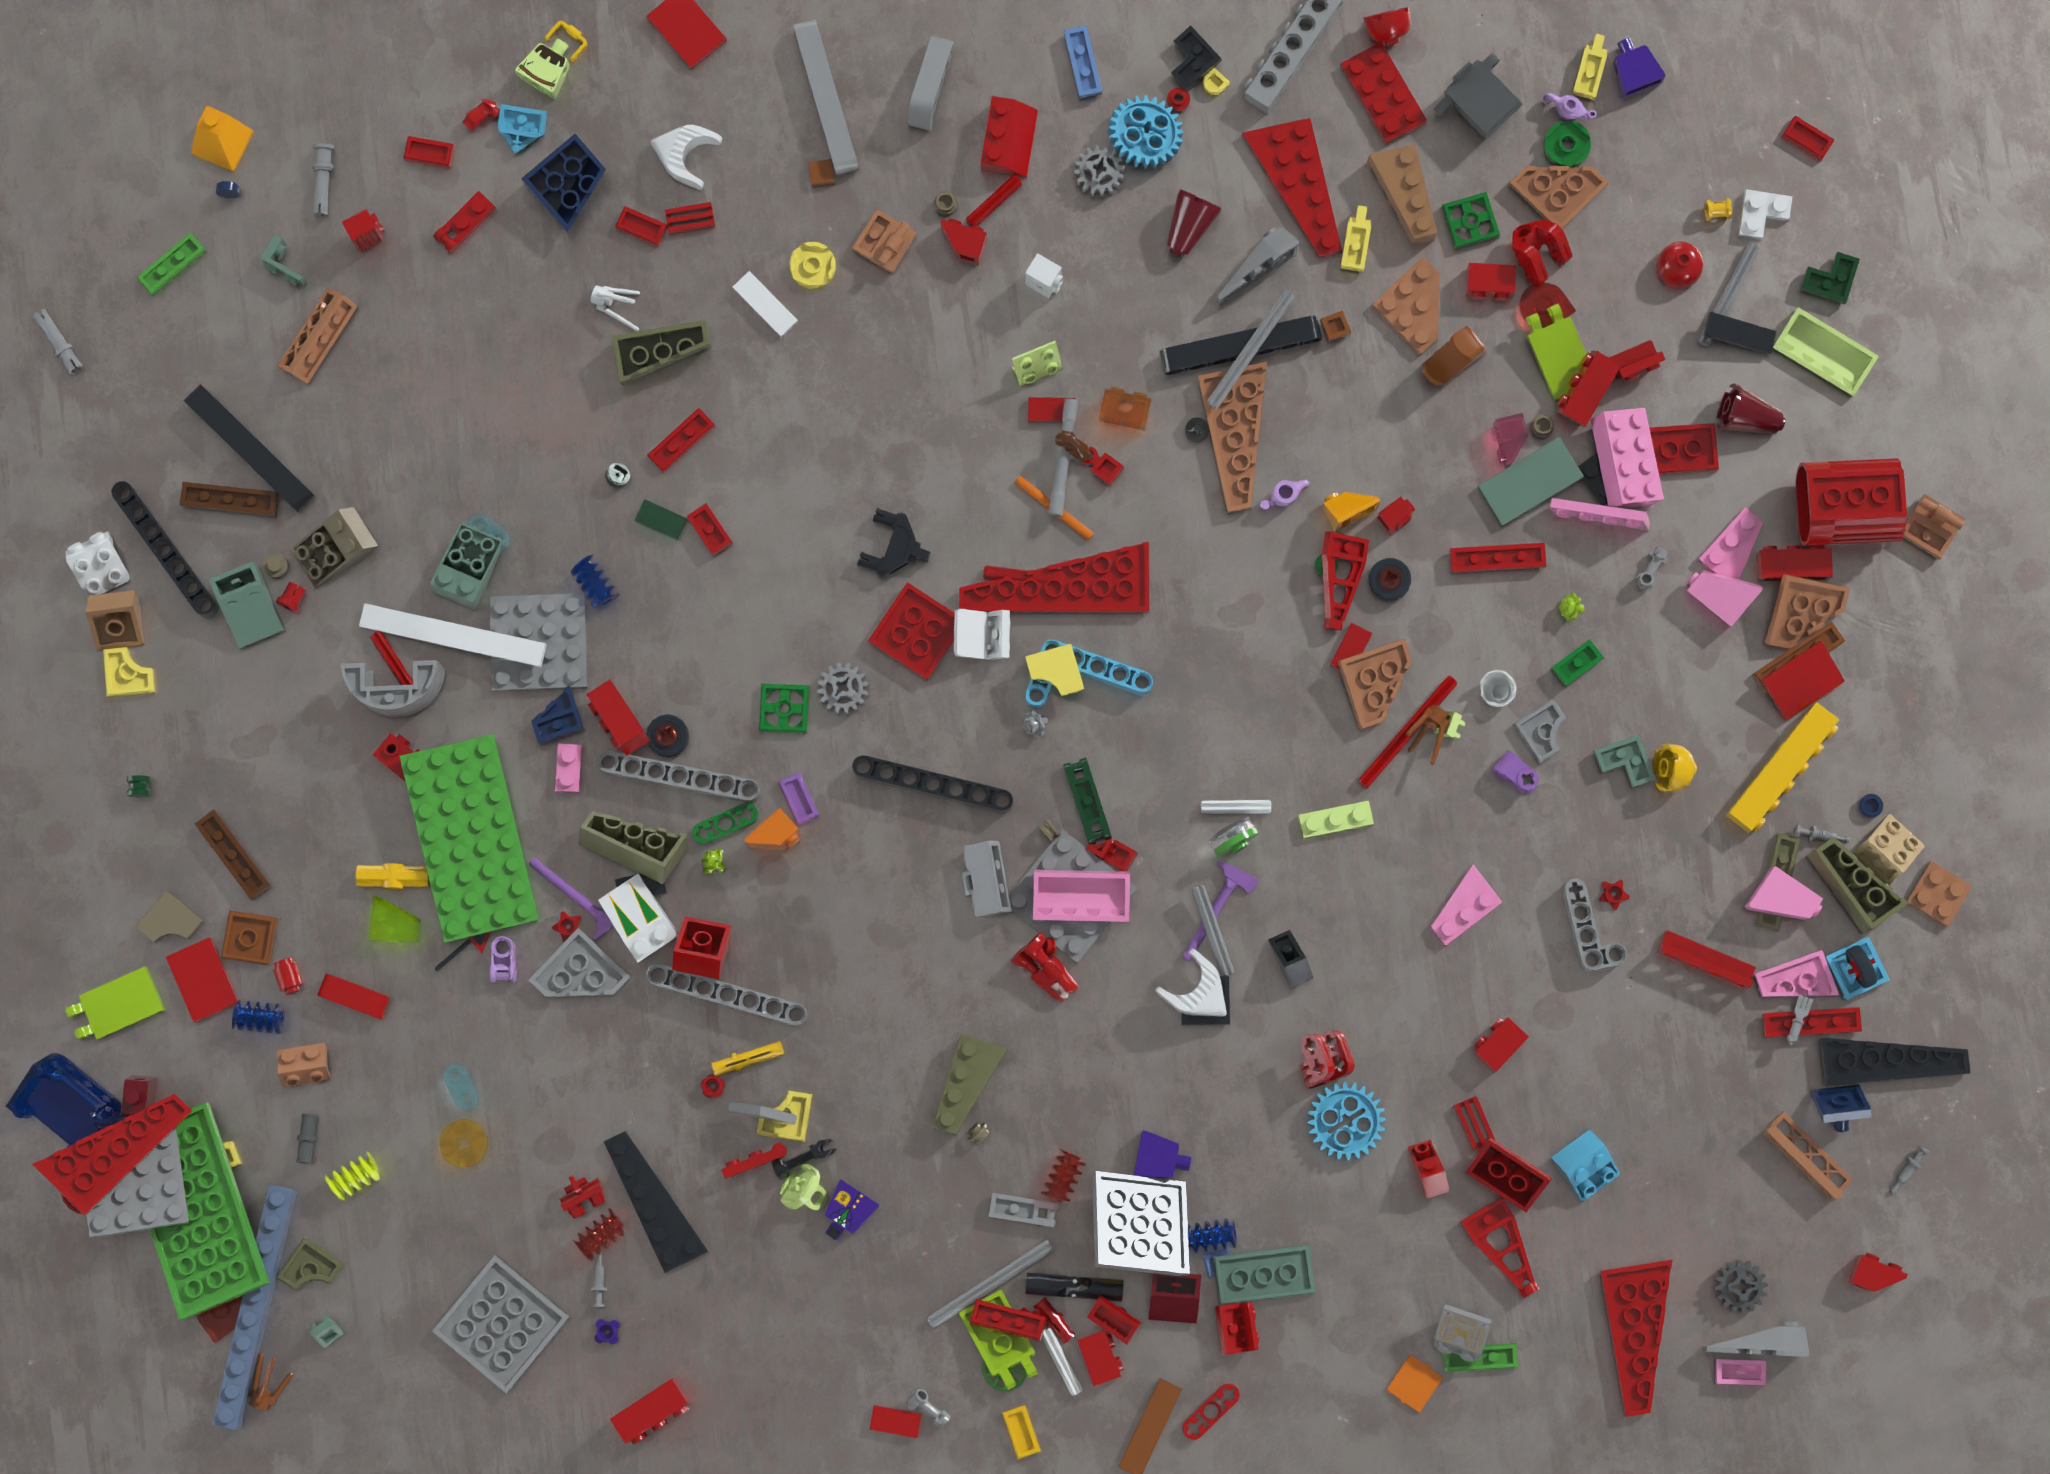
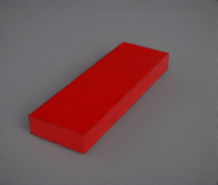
(681, 440)
(1008, 1320)

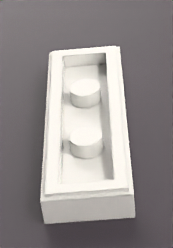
(765, 304)

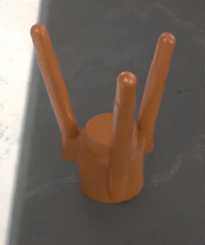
(1434, 718)
(260, 1395)

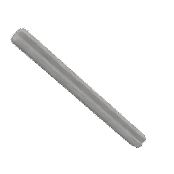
(1250, 349)
(990, 1284)

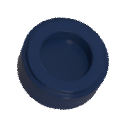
(227, 189)
(1870, 806)

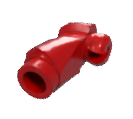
(477, 115)

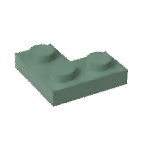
(1629, 754)

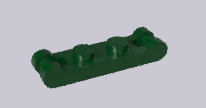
(1087, 801)

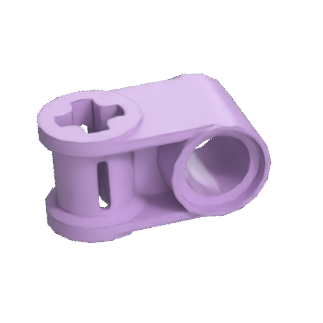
(503, 962)

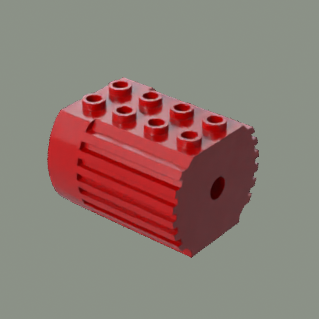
(1851, 501)

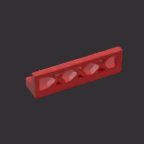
(1706, 960)

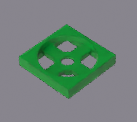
(1481, 199)
(766, 690)

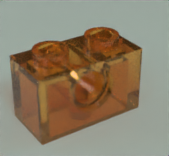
(1135, 418)

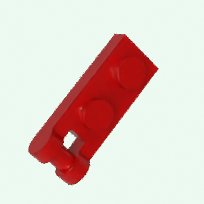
(465, 222)
(755, 1160)

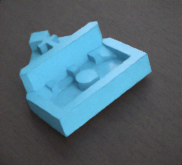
(521, 125)

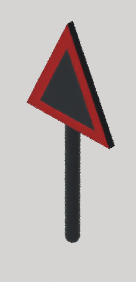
(478, 940)

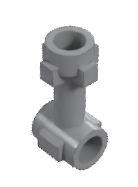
(1646, 579)
(918, 1400)

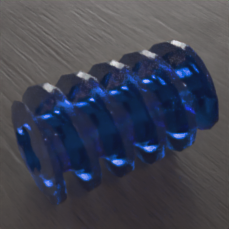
(593, 583)
(258, 1017)
(1212, 1235)

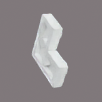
(1758, 207)

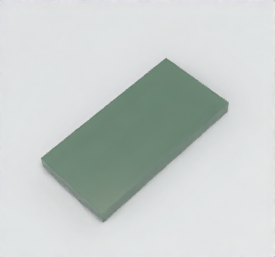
(1530, 481)
(1264, 1275)

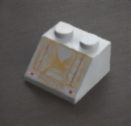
(1462, 1333)

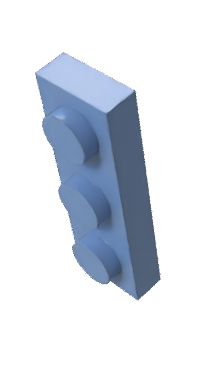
(1083, 62)

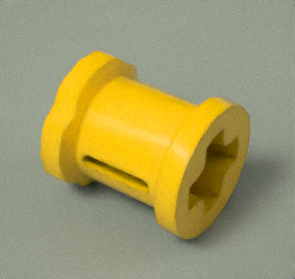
(1718, 209)

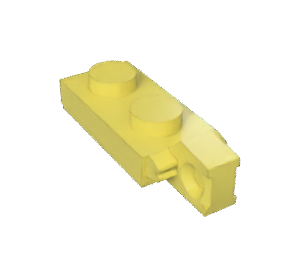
(1590, 69)
(1356, 241)

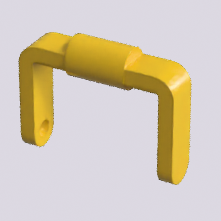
(573, 32)

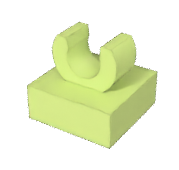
(1454, 721)

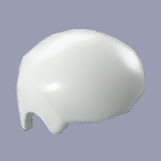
(1498, 688)

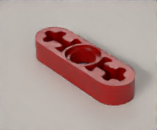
(1202, 1429)

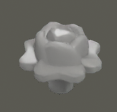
(1035, 724)

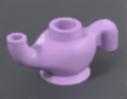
(1569, 107)
(1284, 493)

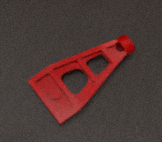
(1346, 548)
(1487, 1220)

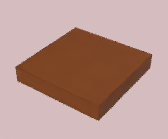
(249, 938)

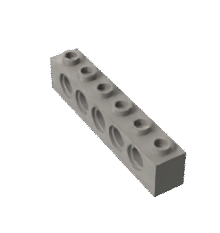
(1264, 97)

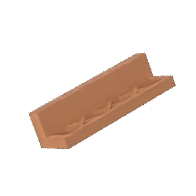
(319, 336)
(1802, 1162)

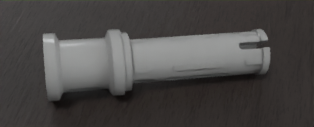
(322, 168)

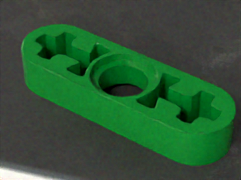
(722, 833)

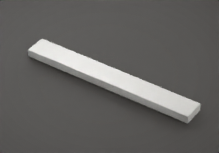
(452, 635)

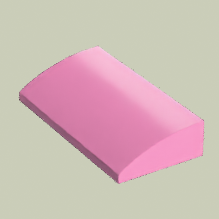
(1081, 895)

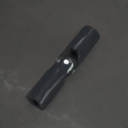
(1069, 1286)

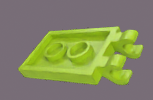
(1556, 350)
(117, 1005)
(1000, 1349)

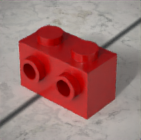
(389, 753)

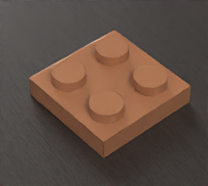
(1938, 894)

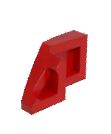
(1114, 853)

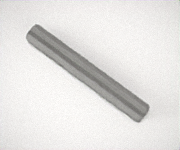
(1212, 930)

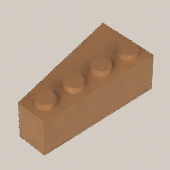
(1404, 185)

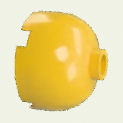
(1673, 767)

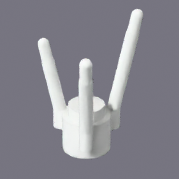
(604, 297)

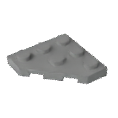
(579, 970)

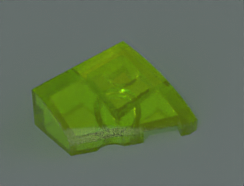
(392, 923)

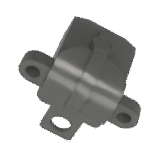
(1480, 97)

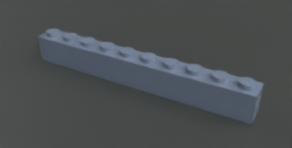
(254, 1311)

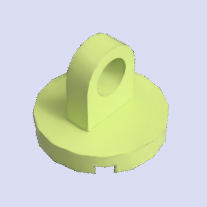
(801, 1186)

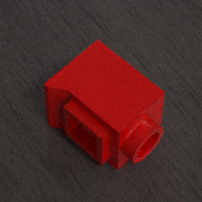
(1396, 515)

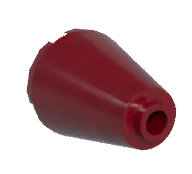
(1189, 222)
(1748, 413)

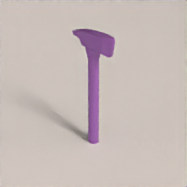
(1234, 878)
(603, 922)

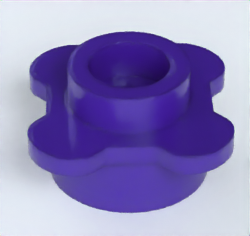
(612, 1326)

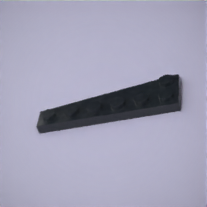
(1870, 1061)
(661, 1218)

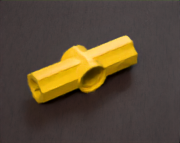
(392, 876)

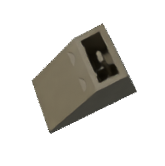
(334, 546)

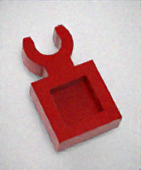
(1105, 467)

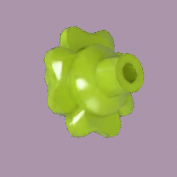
(1571, 606)
(713, 861)

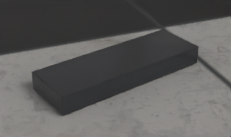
(1739, 333)

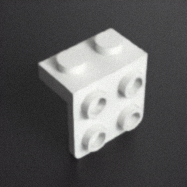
(96, 564)
(982, 634)

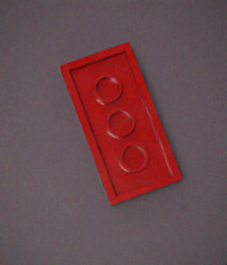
(1383, 93)

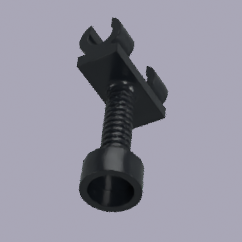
(817, 1151)

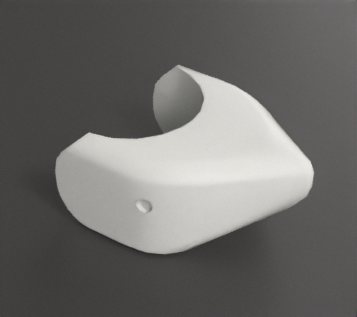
(674, 147)
(1206, 998)

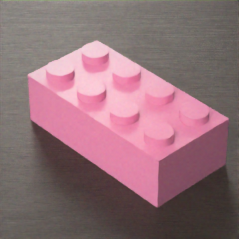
(1627, 458)

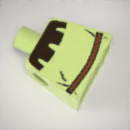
(545, 68)

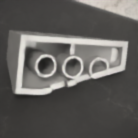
(1272, 251)
(1777, 1340)

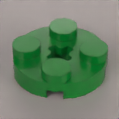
(1564, 131)

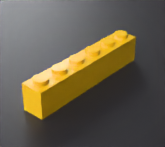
(1782, 768)

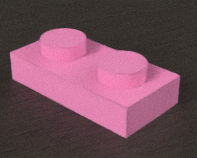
(568, 768)
(1740, 1372)

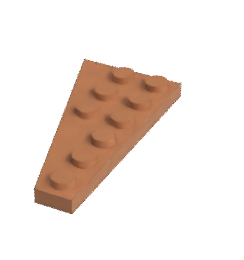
(1235, 432)

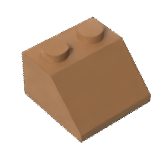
(115, 620)

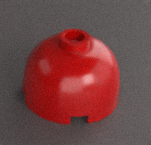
(1388, 25)
(1680, 265)

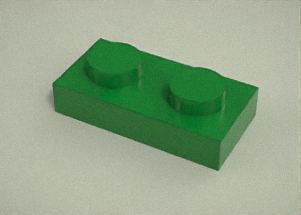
(1577, 663)

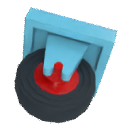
(1857, 968)

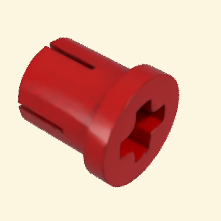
(290, 601)

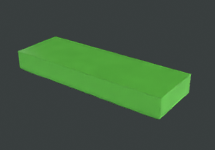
(171, 264)
(1493, 1357)

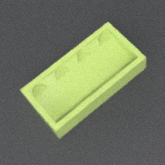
(1825, 351)

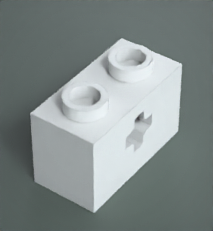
(1044, 276)

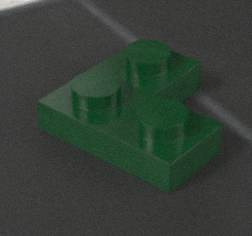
(1835, 284)

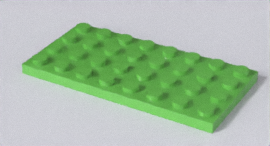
(469, 838)
(216, 1251)

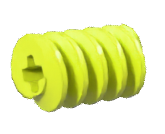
(353, 1177)

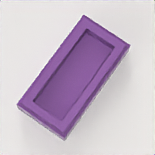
(798, 799)

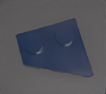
(558, 719)

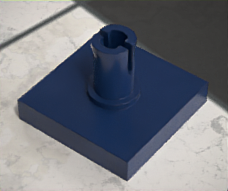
(1841, 1105)

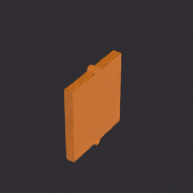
(1414, 1383)

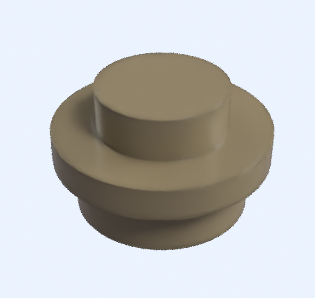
(945, 203)
(1542, 426)
(275, 565)
(978, 1133)

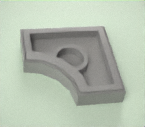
(1540, 729)
(762, 1112)

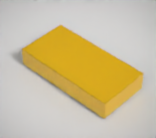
(1021, 1432)

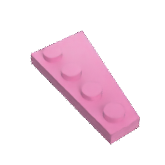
(1600, 513)

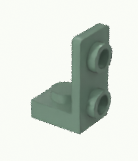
(276, 250)

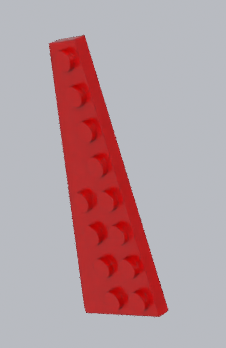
(1093, 584)

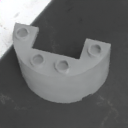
(395, 700)

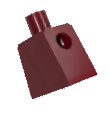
(138, 1094)

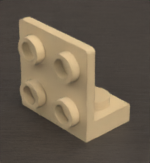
(1889, 850)

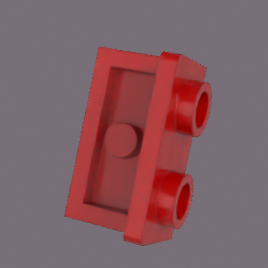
(1636, 359)
(1237, 1328)

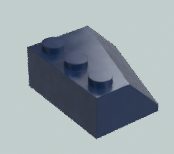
(565, 180)

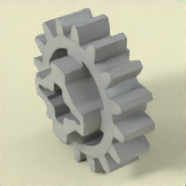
(1091, 167)
(851, 694)

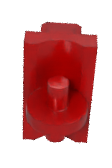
(591, 1191)

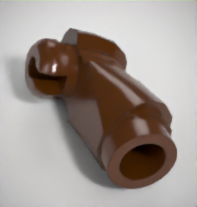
(1073, 446)

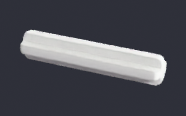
(1236, 807)
(1061, 1362)

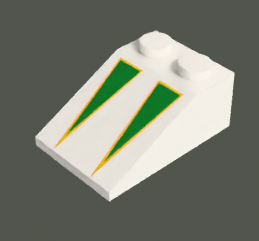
(638, 917)

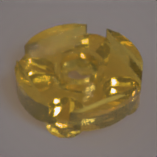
(468, 1156)

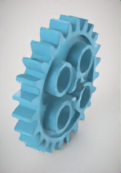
(1141, 150)
(1357, 1139)

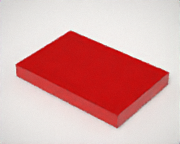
(687, 30)
(1685, 448)
(1802, 680)
(202, 979)

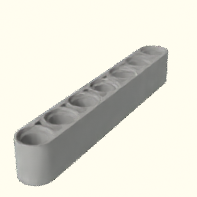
(825, 97)
(670, 769)
(737, 1001)

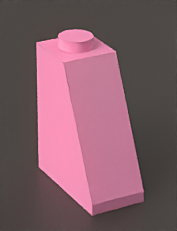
(1723, 594)
(1784, 897)

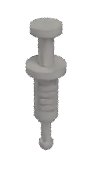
(1814, 834)
(1909, 1168)
(599, 1283)

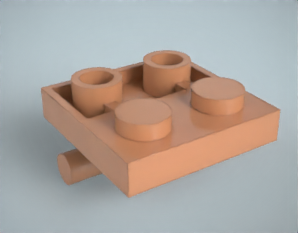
(884, 241)
(1932, 526)

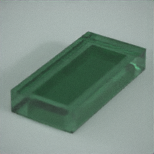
(661, 519)

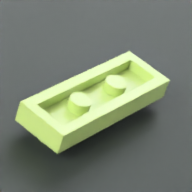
(1335, 819)

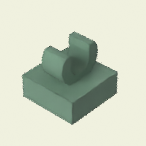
(326, 1332)

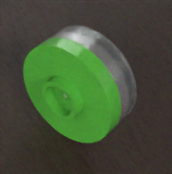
(1233, 837)

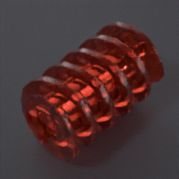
(1064, 1177)
(600, 1235)

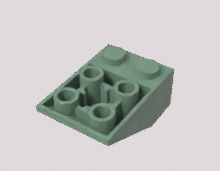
(466, 566)
(246, 604)

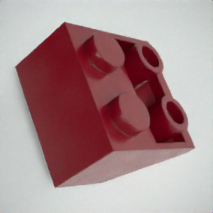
(1174, 1298)

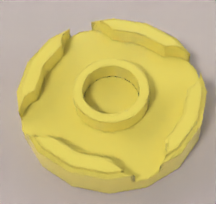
(812, 265)

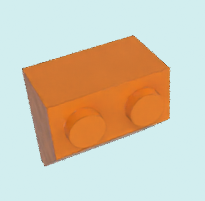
(774, 833)

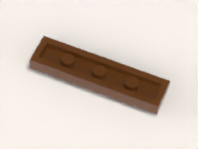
(228, 499)
(232, 854)

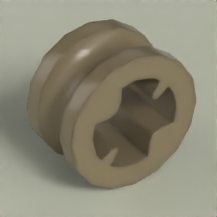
(1049, 830)

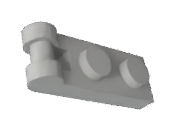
(1022, 1210)

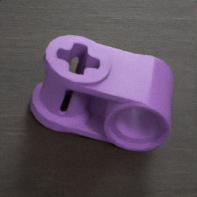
(1512, 769)

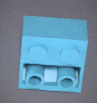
(1586, 1165)

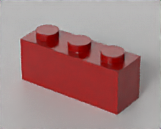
(1587, 387)
(1794, 561)
(617, 718)

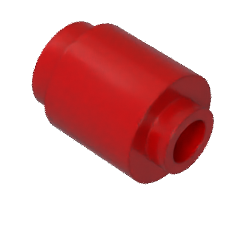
(287, 976)

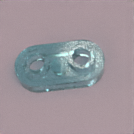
(490, 527)
(461, 1087)

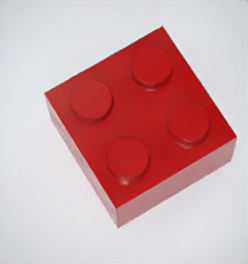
(701, 947)

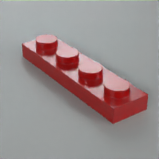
(1497, 557)
(1817, 1022)

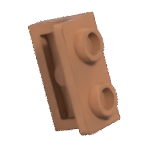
(303, 1065)

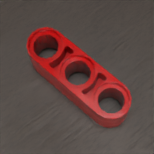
(353, 996)

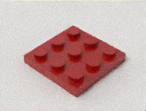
(915, 631)

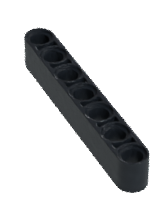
(1229, 346)
(248, 447)
(157, 541)
(923, 776)

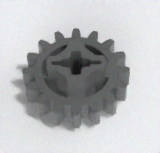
(1741, 1298)

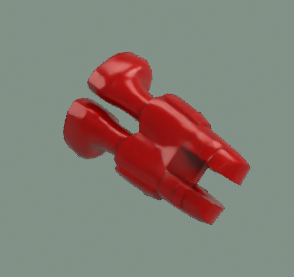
(1051, 974)

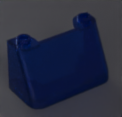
(64, 1099)

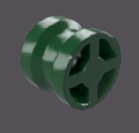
(138, 786)

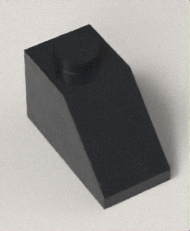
(1291, 958)

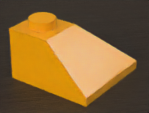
(220, 139)
(1348, 508)

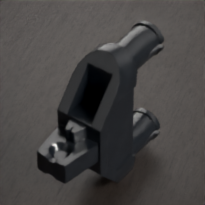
(901, 548)

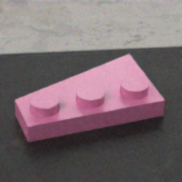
(1733, 547)
(1466, 906)
(1801, 976)

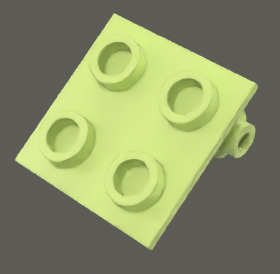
(1037, 363)

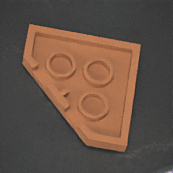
(1558, 191)
(1413, 306)
(1803, 609)
(1374, 680)

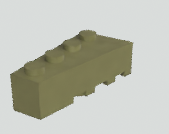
(655, 348)
(633, 845)
(1855, 886)
(969, 1074)

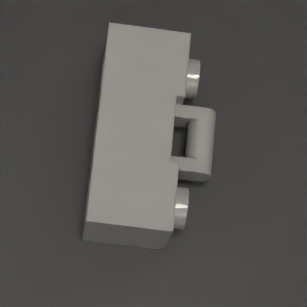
(986, 879)

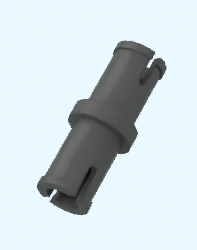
(306, 1138)

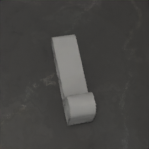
(929, 83)
(1588, 924)

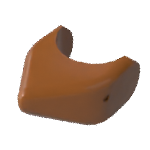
(1454, 356)

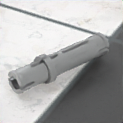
(62, 349)

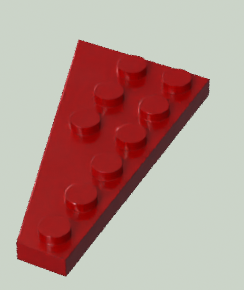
(1295, 170)
(103, 1159)
(1636, 1315)

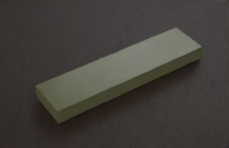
(1784, 857)

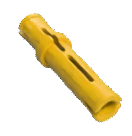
(719, 1067)

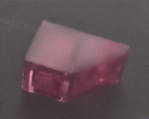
(1511, 435)

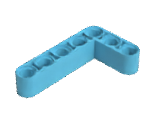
(1105, 676)

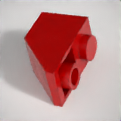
(964, 241)
(1428, 1169)
(1873, 1275)

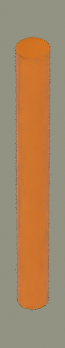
(1045, 501)

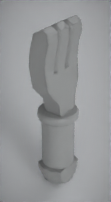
(1801, 1011)

